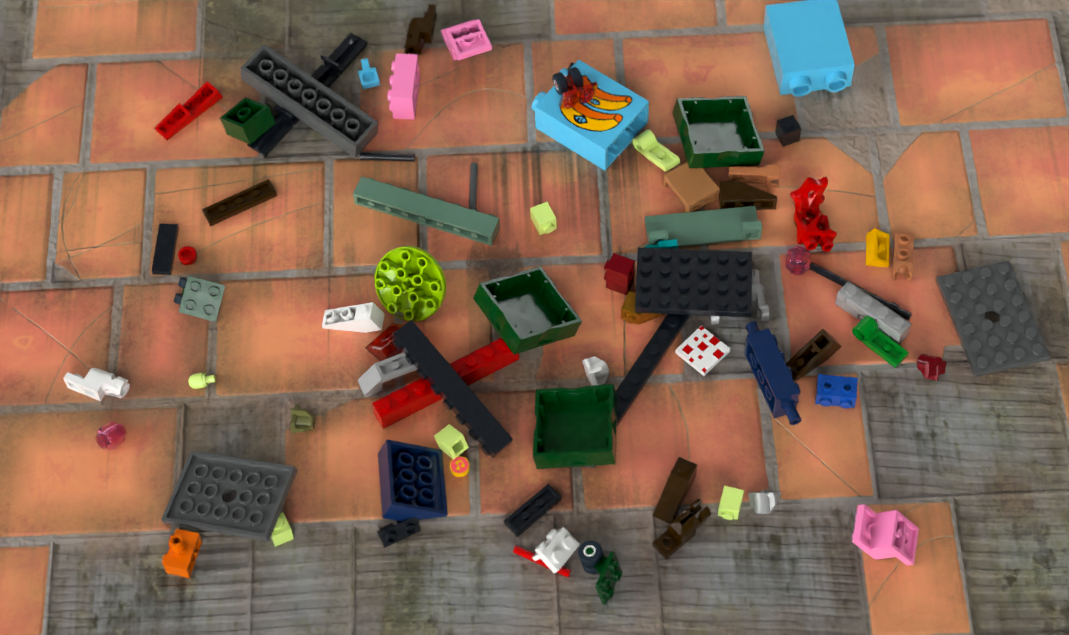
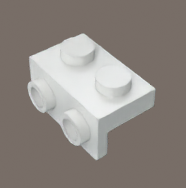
(556, 549)

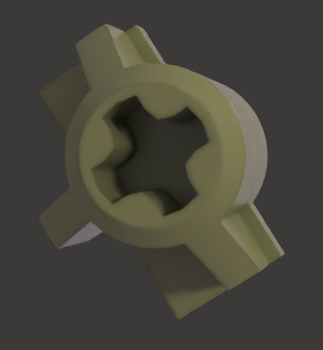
(301, 420)

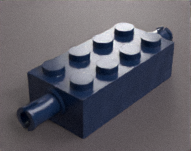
(772, 373)

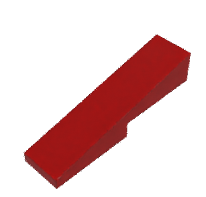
(185, 114)

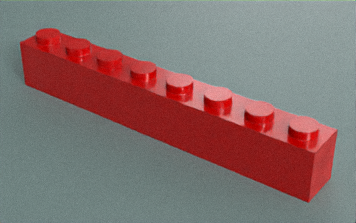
(419, 394)

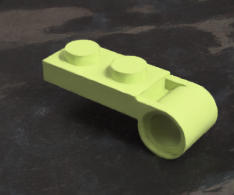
(654, 151)

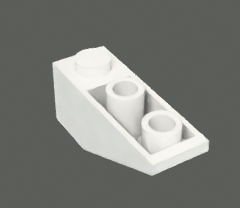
(354, 318)

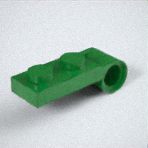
(878, 342)

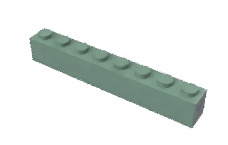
(426, 210)

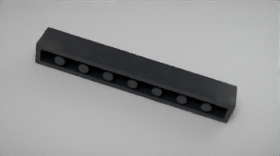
(451, 388)

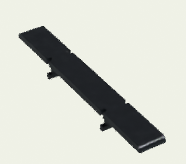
(325, 74)

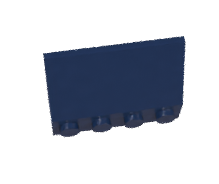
(411, 481)

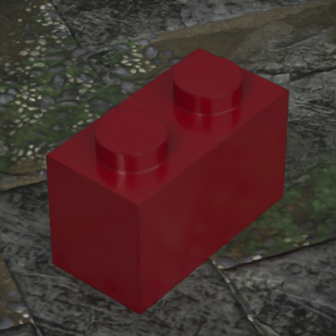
(619, 273)

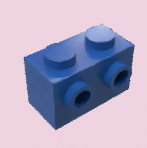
(836, 391)

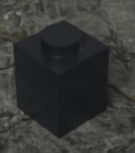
(788, 130)

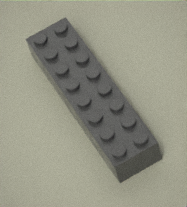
(309, 100)

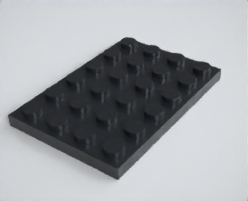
(694, 282)

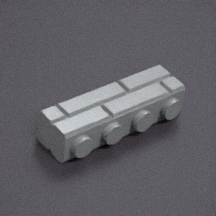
(862, 304)

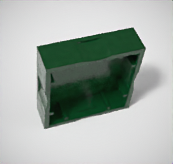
(718, 132)
(527, 310)
(575, 427)

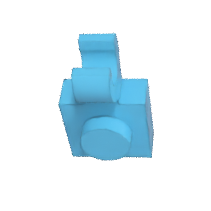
(368, 76)

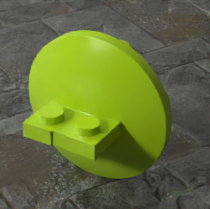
(410, 283)

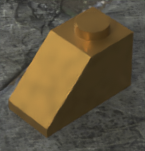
(628, 311)

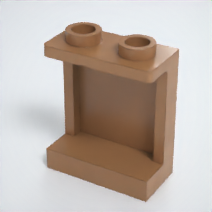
(692, 187)

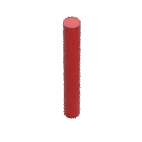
(528, 555)

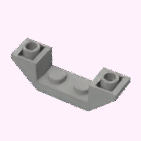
(384, 371)

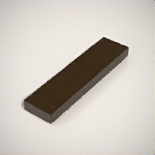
(239, 202)

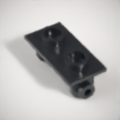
(393, 533)

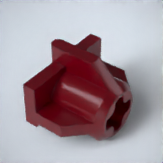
(931, 366)

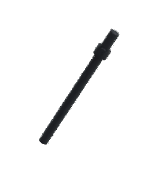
(841, 281)

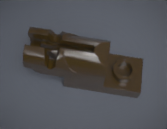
(420, 31)
(681, 529)

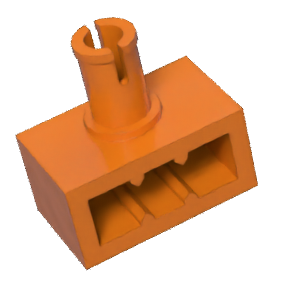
(182, 553)

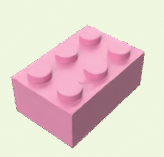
(404, 86)

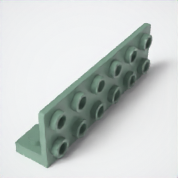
(704, 226)

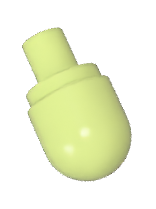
(201, 380)

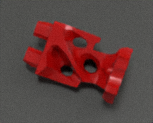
(806, 204)

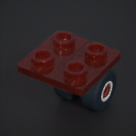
(577, 92)

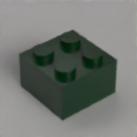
(247, 120)

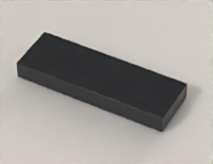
(165, 249)
(532, 510)

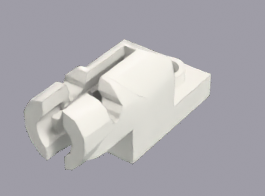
(97, 384)

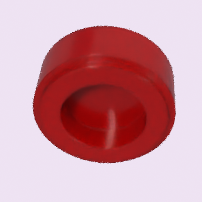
(187, 255)

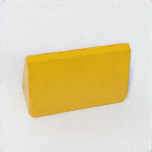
(877, 248)

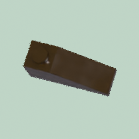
(737, 194)
(813, 354)
(675, 490)

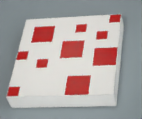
(702, 350)

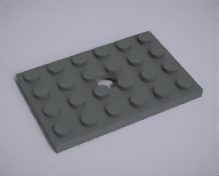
(990, 345)
(208, 477)

